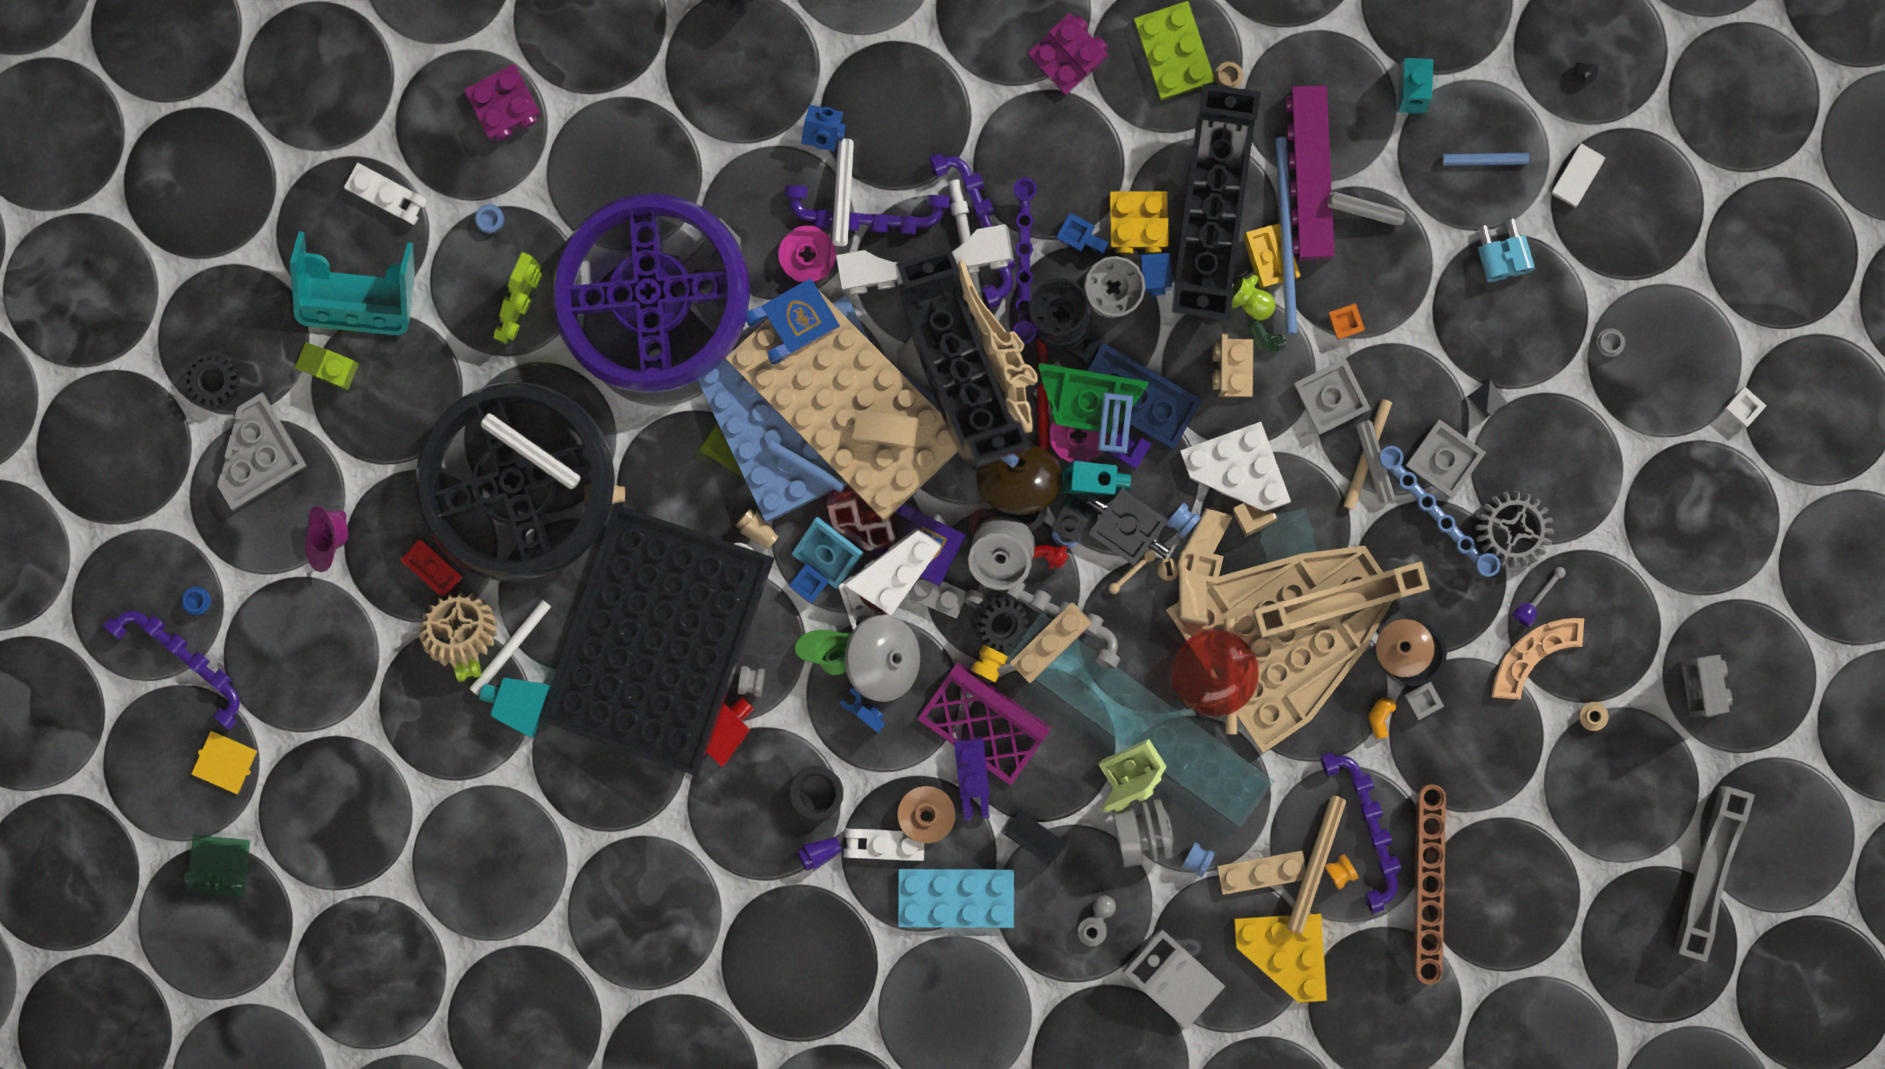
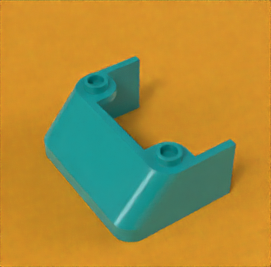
(351, 300)

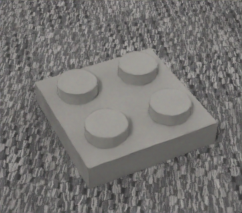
(1332, 396)
(1445, 459)

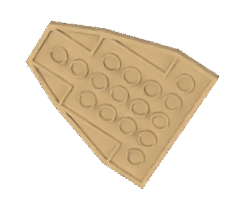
(1297, 665)

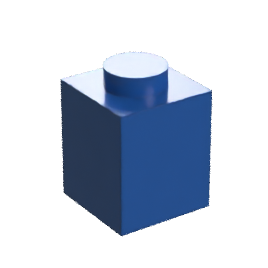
(1156, 273)

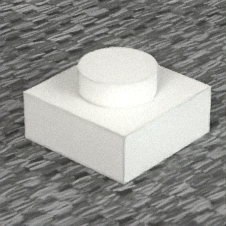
(1745, 407)

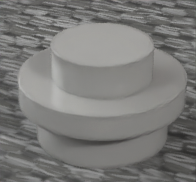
(1610, 342)

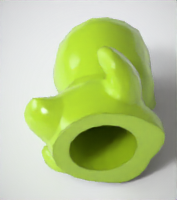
(1254, 301)

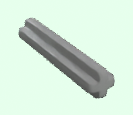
(1365, 208)
(1372, 451)

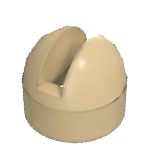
(1162, 572)

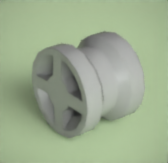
(751, 681)

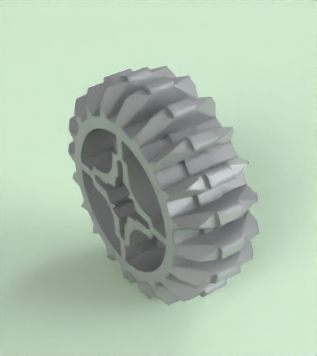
(1528, 534)

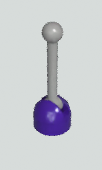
(1526, 612)

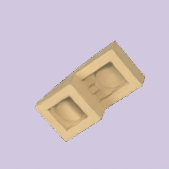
(885, 428)

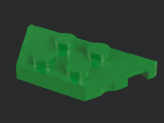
(1079, 395)

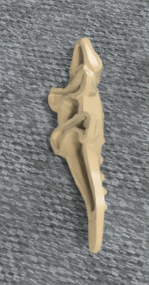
(1002, 353)

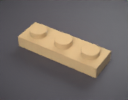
(1051, 642)
(1261, 872)

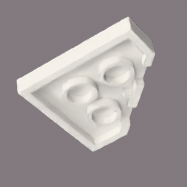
(1239, 467)

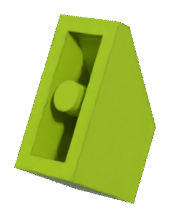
(327, 365)

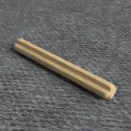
(1316, 864)

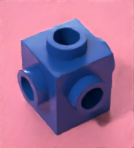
(823, 128)

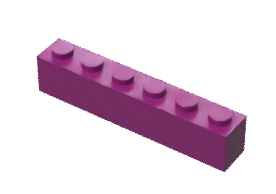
(1311, 172)

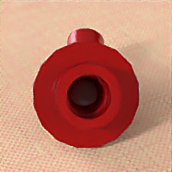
(1055, 555)

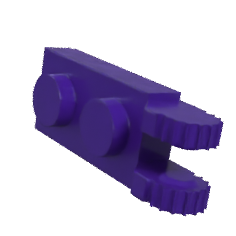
(972, 775)

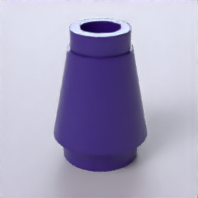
(818, 853)

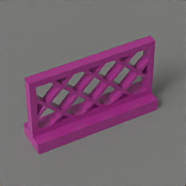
(998, 702)

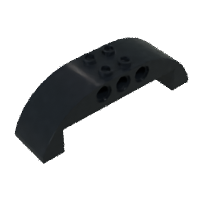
(1214, 201)
(956, 360)

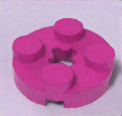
(795, 242)
(1068, 449)

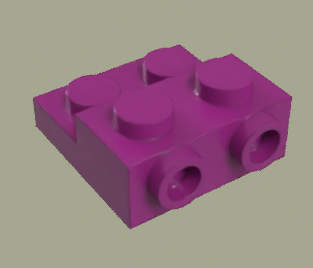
(1069, 53)
(503, 103)

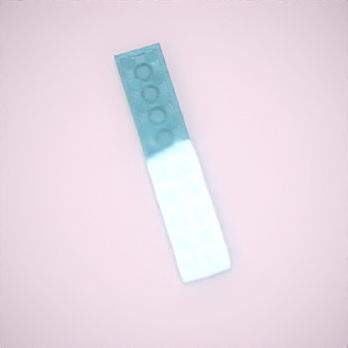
(1137, 714)

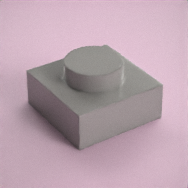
(1423, 700)

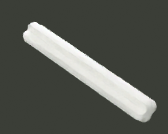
(842, 192)
(530, 451)

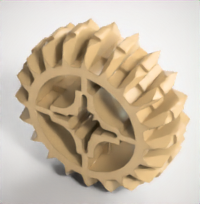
(465, 636)

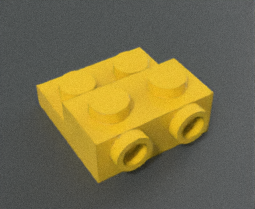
(1138, 222)

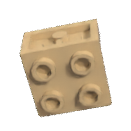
(1235, 367)

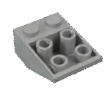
(1173, 978)

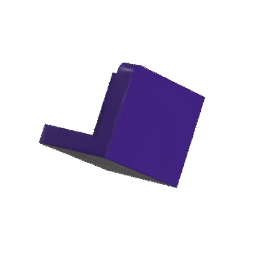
(1135, 450)

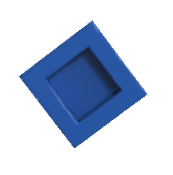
(809, 583)

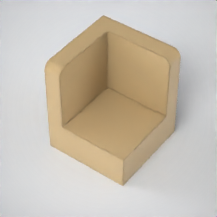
(1251, 519)

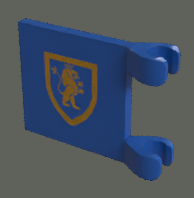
(797, 317)

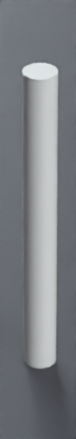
(510, 646)

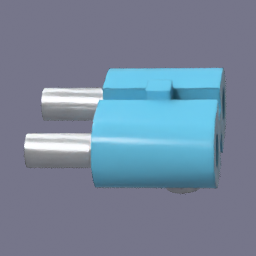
(1505, 257)

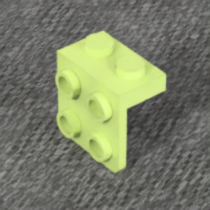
(1132, 774)

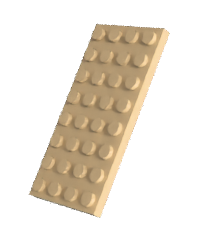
(820, 396)

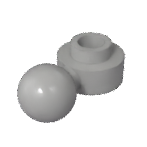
(1103, 908)

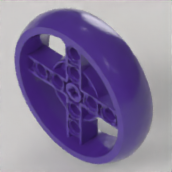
(573, 300)

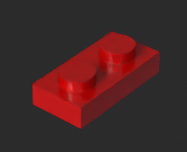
(432, 568)

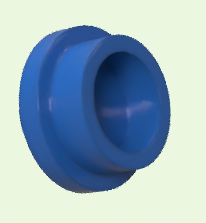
(196, 600)

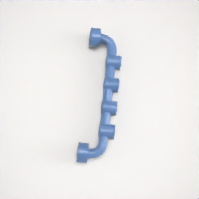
(1486, 564)

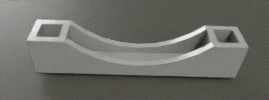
(1702, 906)

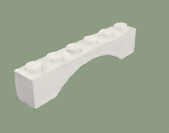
(983, 248)

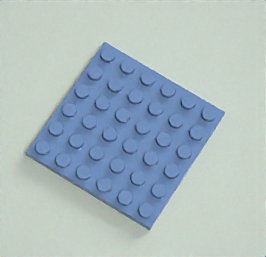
(752, 424)

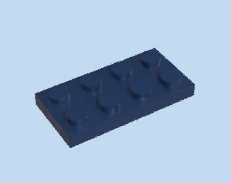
(1163, 407)

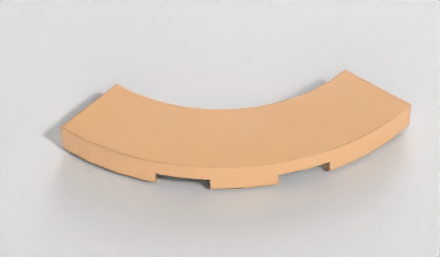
(1530, 650)

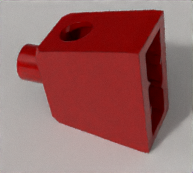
(729, 731)

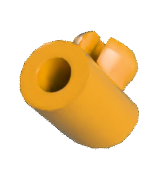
(1379, 714)

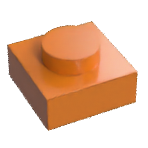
(1346, 321)

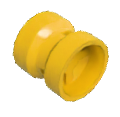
(989, 663)

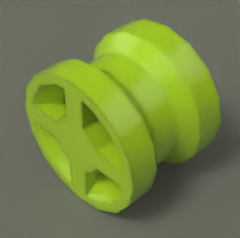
(472, 669)

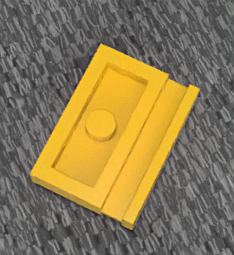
(1266, 255)

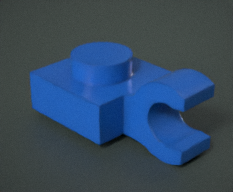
(1078, 234)
(869, 716)

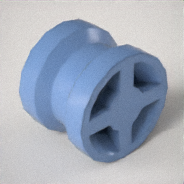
(1183, 520)
(1198, 859)

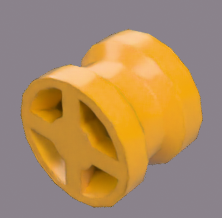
(1341, 871)

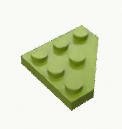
(522, 281)

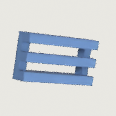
(1112, 447)

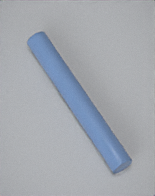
(1485, 159)
(806, 466)

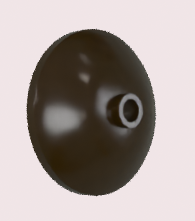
(1021, 488)

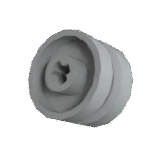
(1001, 553)

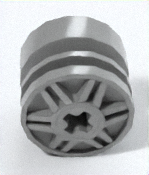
(1130, 288)
(1143, 833)

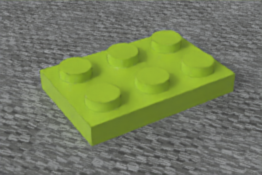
(1174, 50)

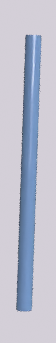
(1286, 236)

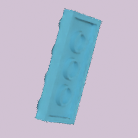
(956, 898)

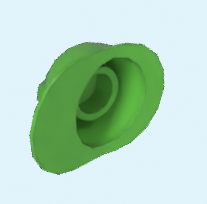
(825, 649)

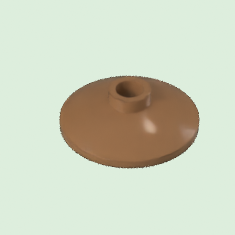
(1404, 663)
(926, 800)

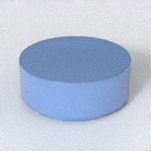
(489, 219)

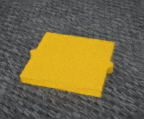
(224, 762)

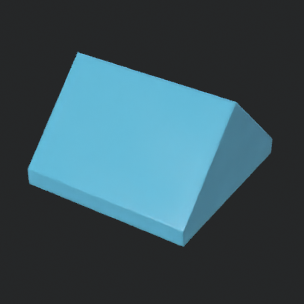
(827, 552)

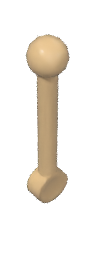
(1148, 557)

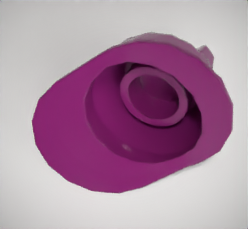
(324, 535)

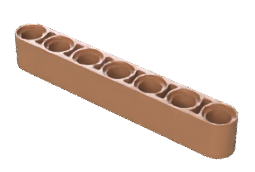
(1435, 897)

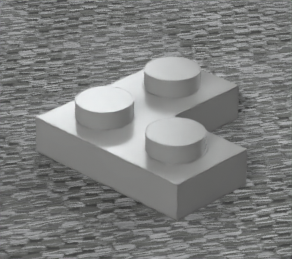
(942, 598)

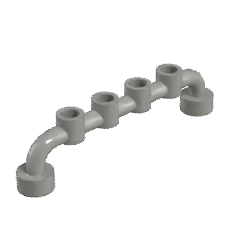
(1041, 604)

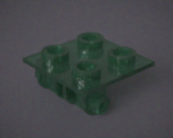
(218, 865)

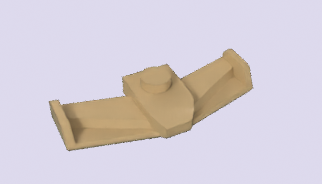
(1199, 565)

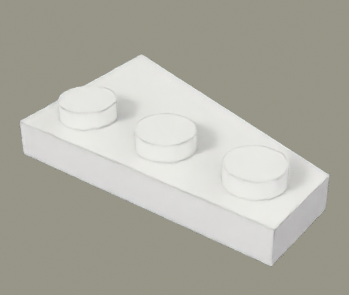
(895, 572)

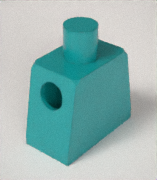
(1415, 84)
(1083, 479)
(517, 703)

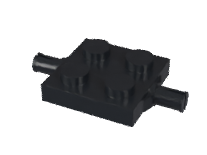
(1128, 525)

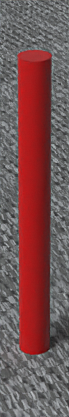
(1042, 401)

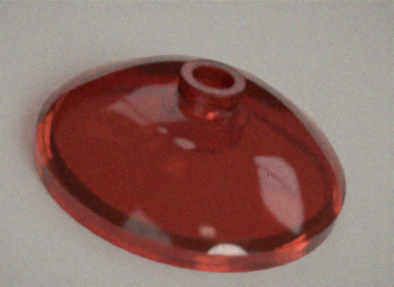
(1193, 673)

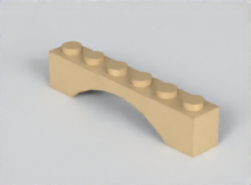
(1340, 600)

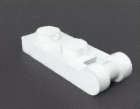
(384, 193)
(882, 845)

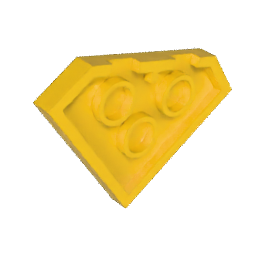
(1287, 957)

